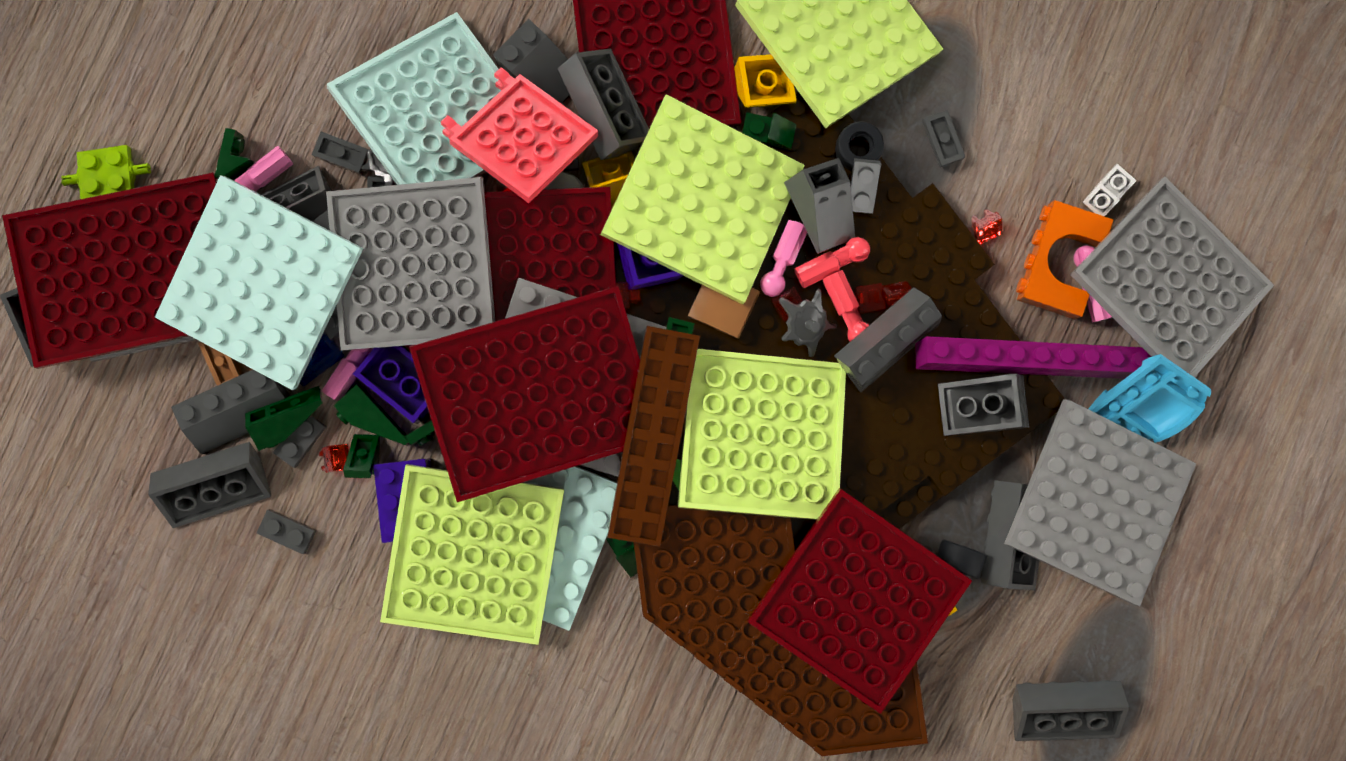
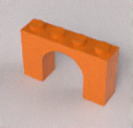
(1039, 284)

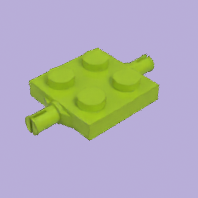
(105, 171)

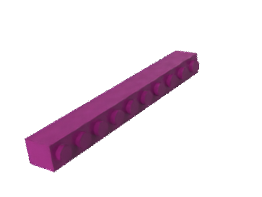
(1027, 357)

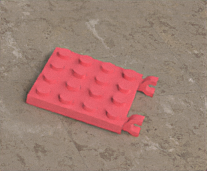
(521, 136)

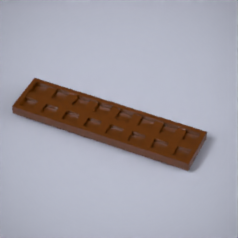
(653, 436)

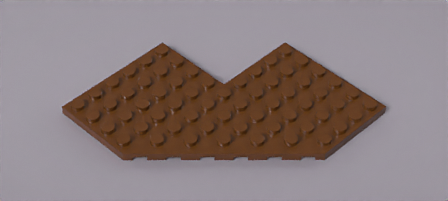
(702, 594)

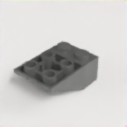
(824, 204)

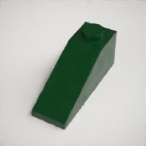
(365, 413)
(280, 419)

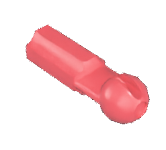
(855, 250)
(845, 303)

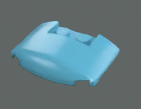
(1154, 400)

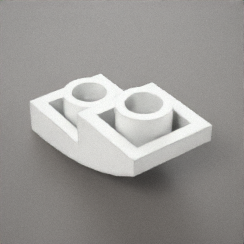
(1109, 191)

